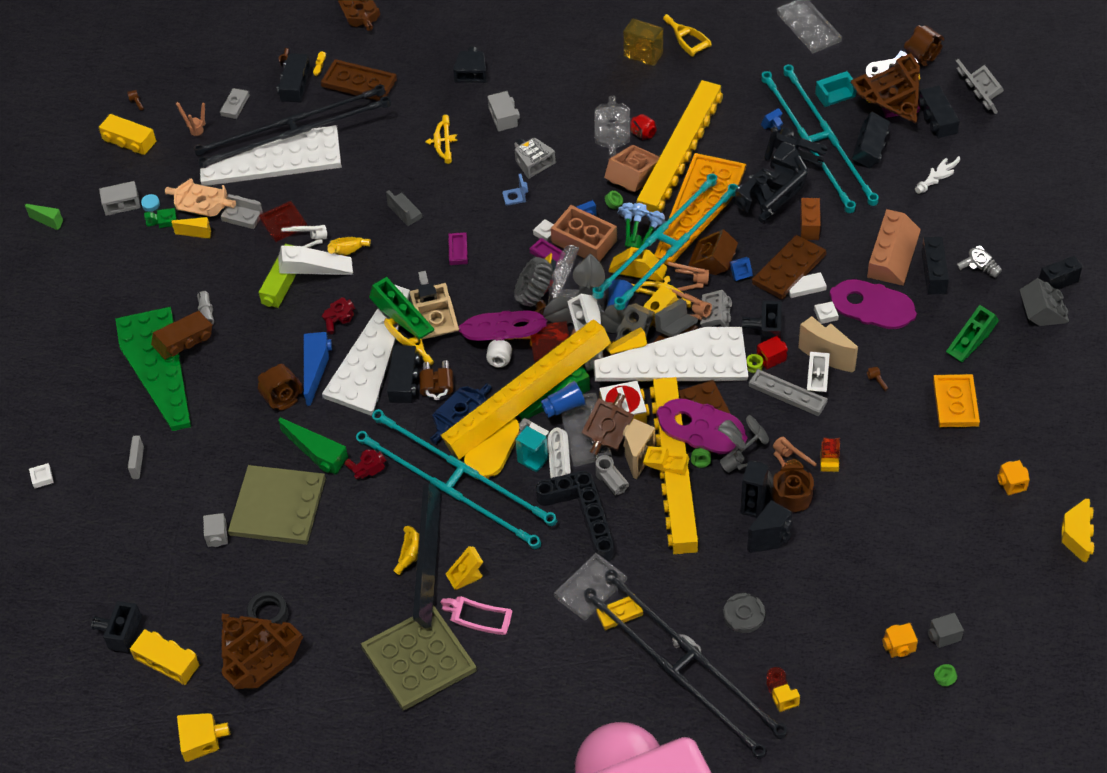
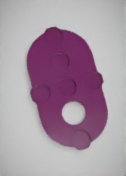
(879, 305)
(501, 325)
(703, 428)

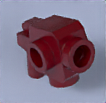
(339, 310)
(370, 464)

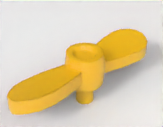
(319, 63)

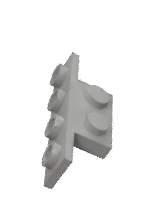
(984, 83)

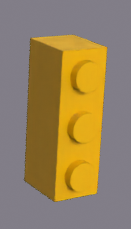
(127, 134)
(165, 656)

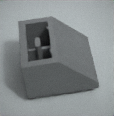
(1044, 303)

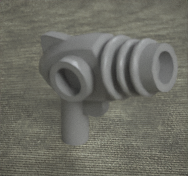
(982, 260)

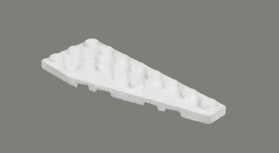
(293, 155)
(691, 356)

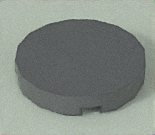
(744, 613)

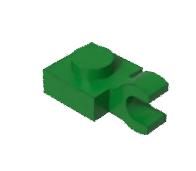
(162, 218)

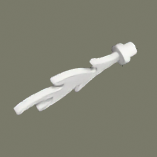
(935, 175)

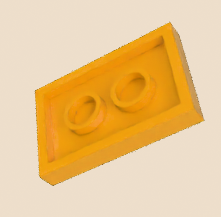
(956, 400)

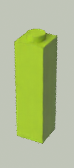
(275, 286)

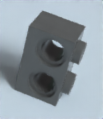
(630, 323)

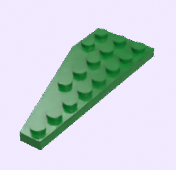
(159, 376)

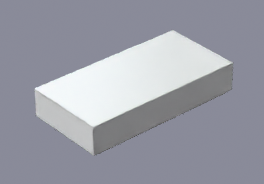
(807, 285)

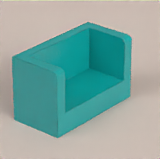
(835, 89)
(531, 449)

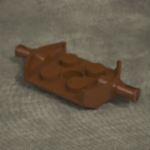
(367, 14)

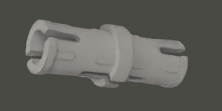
(205, 306)

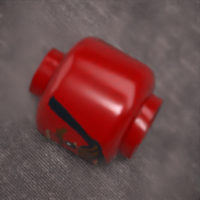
(643, 127)

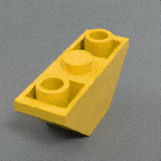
(639, 266)
(1078, 531)

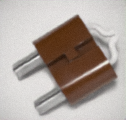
(436, 382)

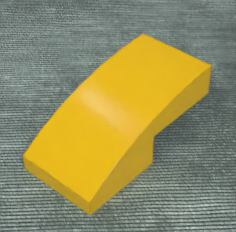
(663, 460)

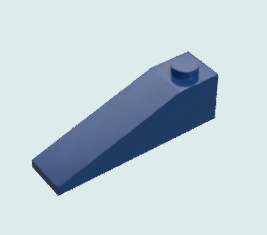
(315, 360)

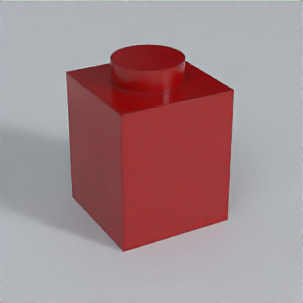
(772, 352)

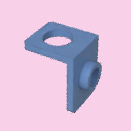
(520, 192)

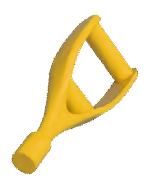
(681, 30)
(408, 342)

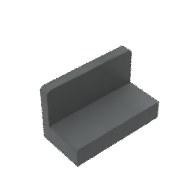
(403, 208)
(674, 319)

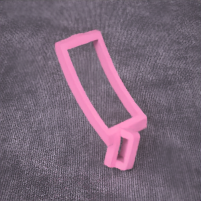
(457, 606)

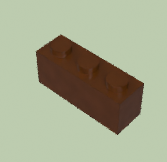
(181, 334)

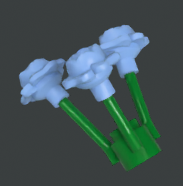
(639, 210)

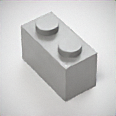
(503, 111)
(120, 198)

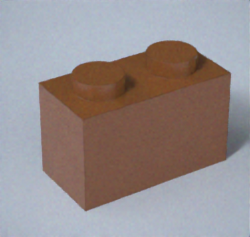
(810, 218)

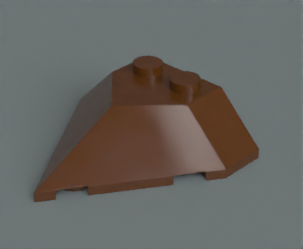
(893, 88)
(256, 649)

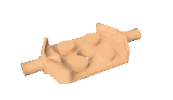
(189, 195)

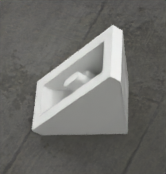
(818, 372)

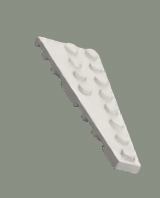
(364, 368)

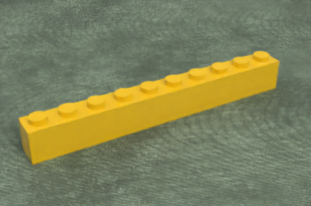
(680, 146)
(526, 389)
(675, 486)

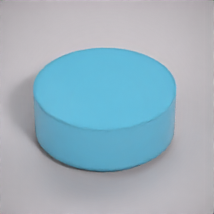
(150, 202)

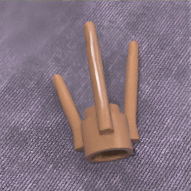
(194, 124)
(700, 276)
(699, 307)
(785, 448)

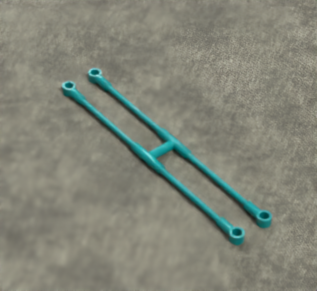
(827, 133)
(620, 302)
(448, 487)

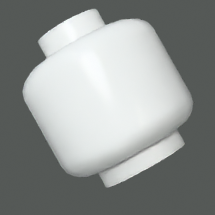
(499, 353)

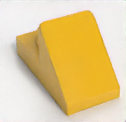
(465, 569)

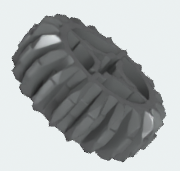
(533, 281)

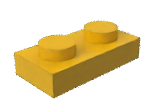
(624, 609)

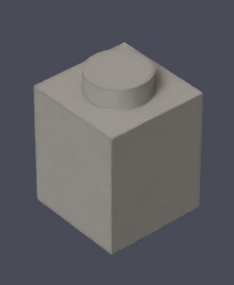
(215, 530)

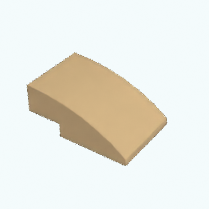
(437, 312)
(828, 339)

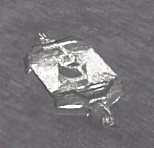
(616, 133)
(562, 270)

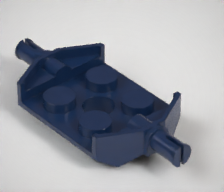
(447, 416)

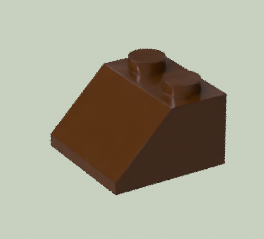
(714, 252)

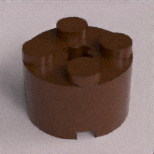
(924, 44)
(279, 387)
(793, 488)

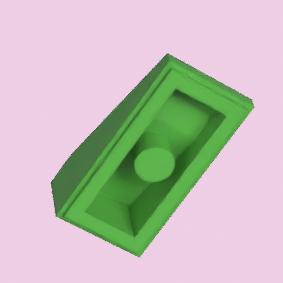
(45, 215)

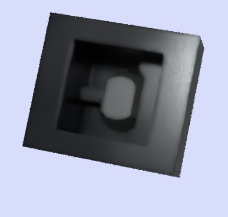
(426, 290)

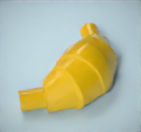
(347, 245)
(409, 549)

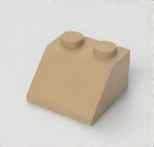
(637, 439)

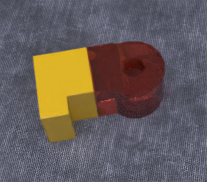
(830, 455)
(780, 691)

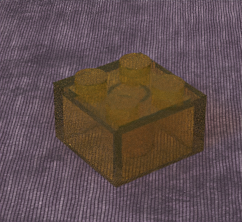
(643, 42)

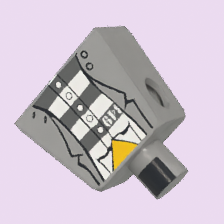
(533, 156)

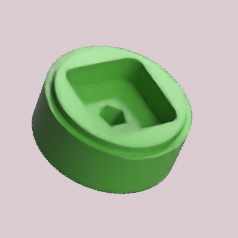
(614, 199)
(700, 457)
(945, 675)

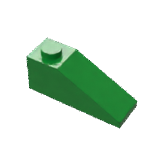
(973, 333)

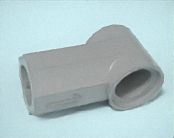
(611, 475)

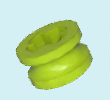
(754, 358)

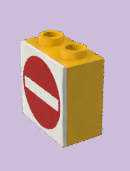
(632, 403)

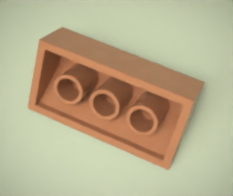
(893, 248)

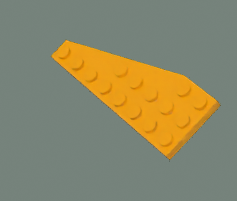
(727, 173)

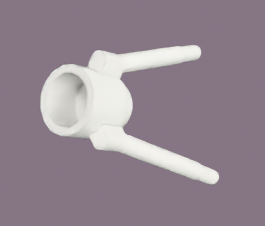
(316, 232)

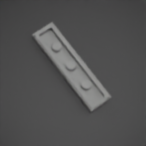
(788, 392)

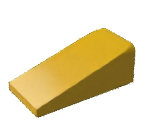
(192, 227)
(630, 341)

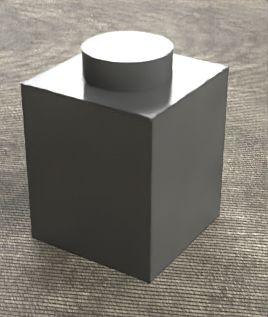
(945, 630)

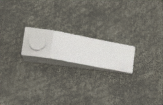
(311, 261)
(583, 310)

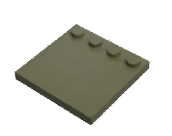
(277, 504)
(418, 660)

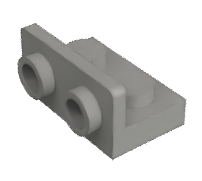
(245, 212)
(720, 309)

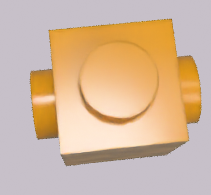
(1013, 477)
(900, 640)

